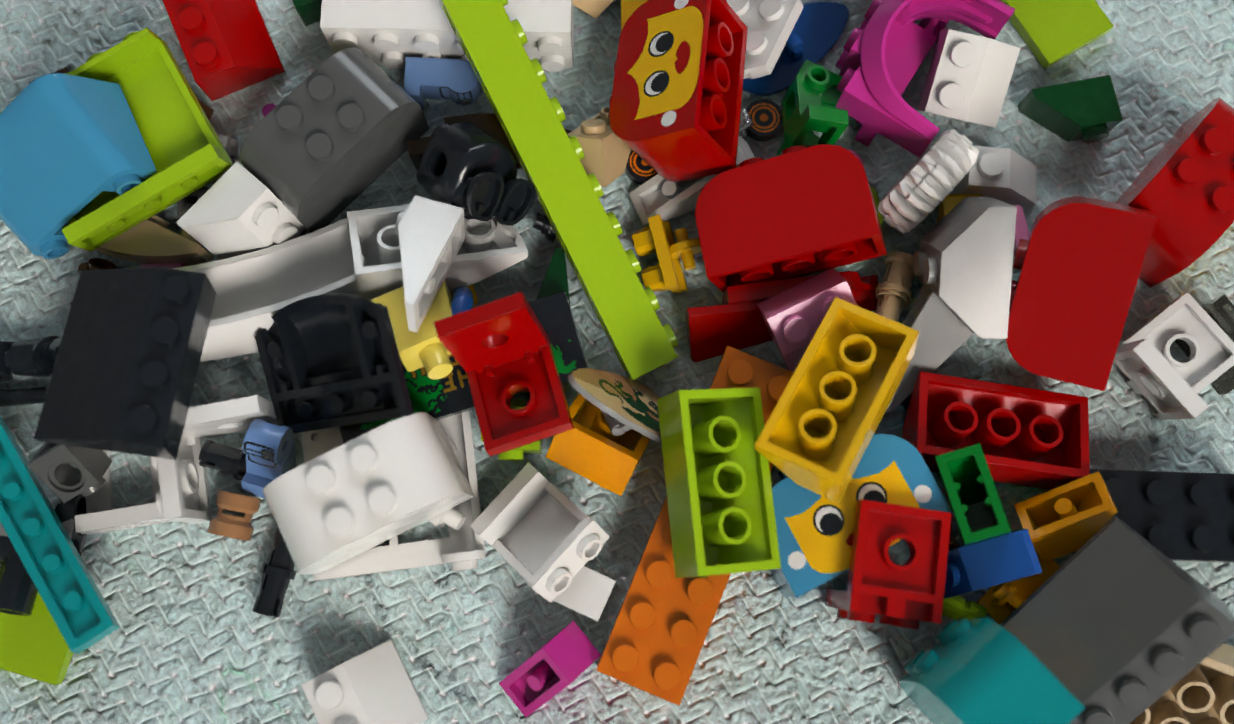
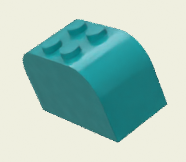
(985, 678)

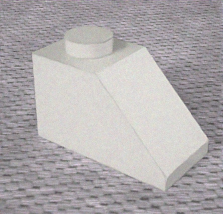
(1001, 175)

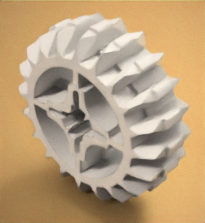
(928, 181)

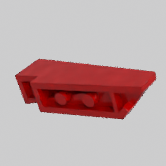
(740, 320)

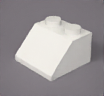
(968, 77)
(239, 216)
(366, 691)

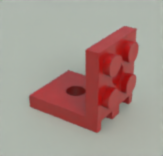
(505, 354)
(882, 588)

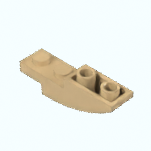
(154, 243)

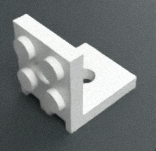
(1163, 381)
(183, 481)

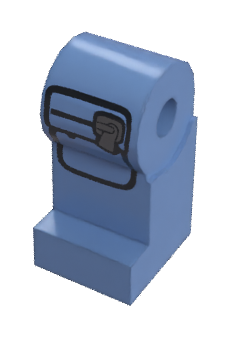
(441, 80)
(268, 455)

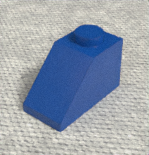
(990, 563)

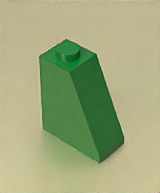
(972, 494)

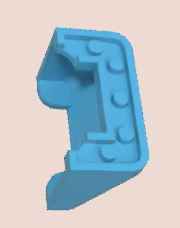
(62, 149)

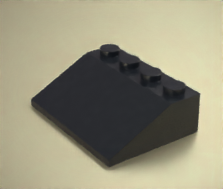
(128, 361)

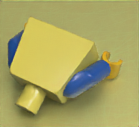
(424, 347)

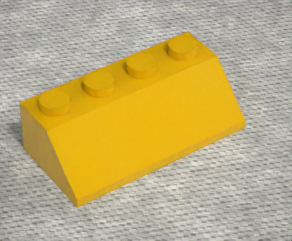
(837, 398)

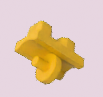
(660, 239)

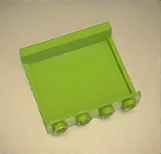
(172, 127)

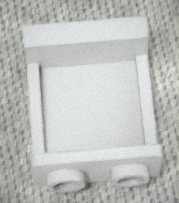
(540, 532)

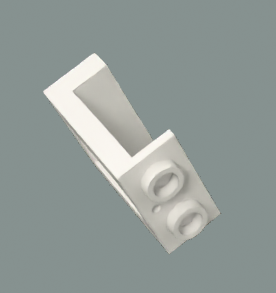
(102, 516)

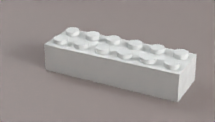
(419, 28)

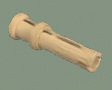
(894, 290)

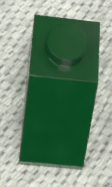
(1075, 109)

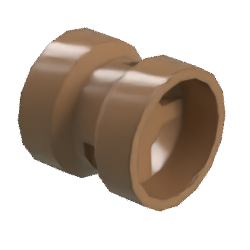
(233, 525)

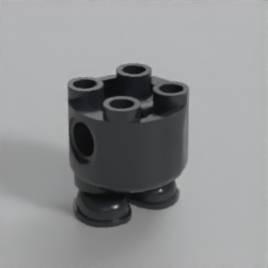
(474, 173)

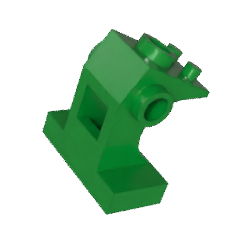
(811, 107)

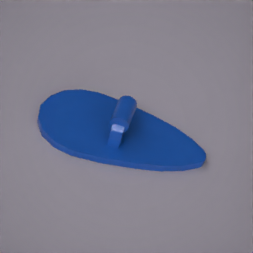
(810, 39)

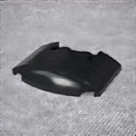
(333, 363)

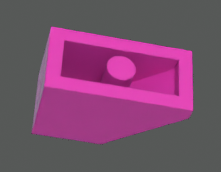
(550, 669)

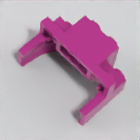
(888, 52)

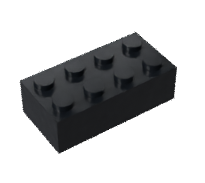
(1177, 511)

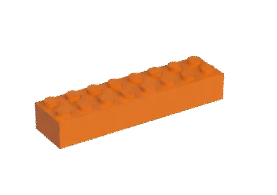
(667, 616)

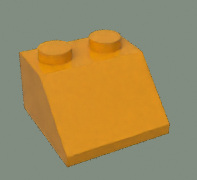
(595, 451)

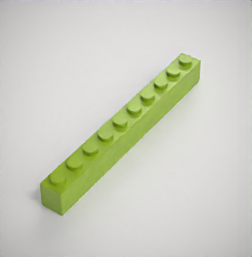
(561, 184)

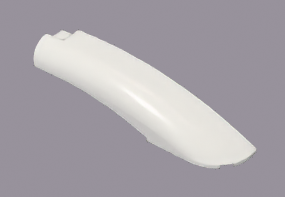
(345, 258)

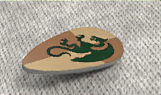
(621, 400)

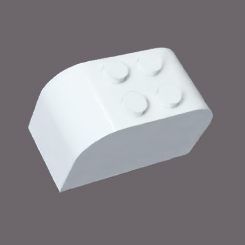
(366, 492)

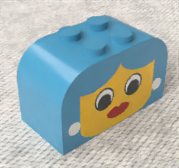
(818, 532)

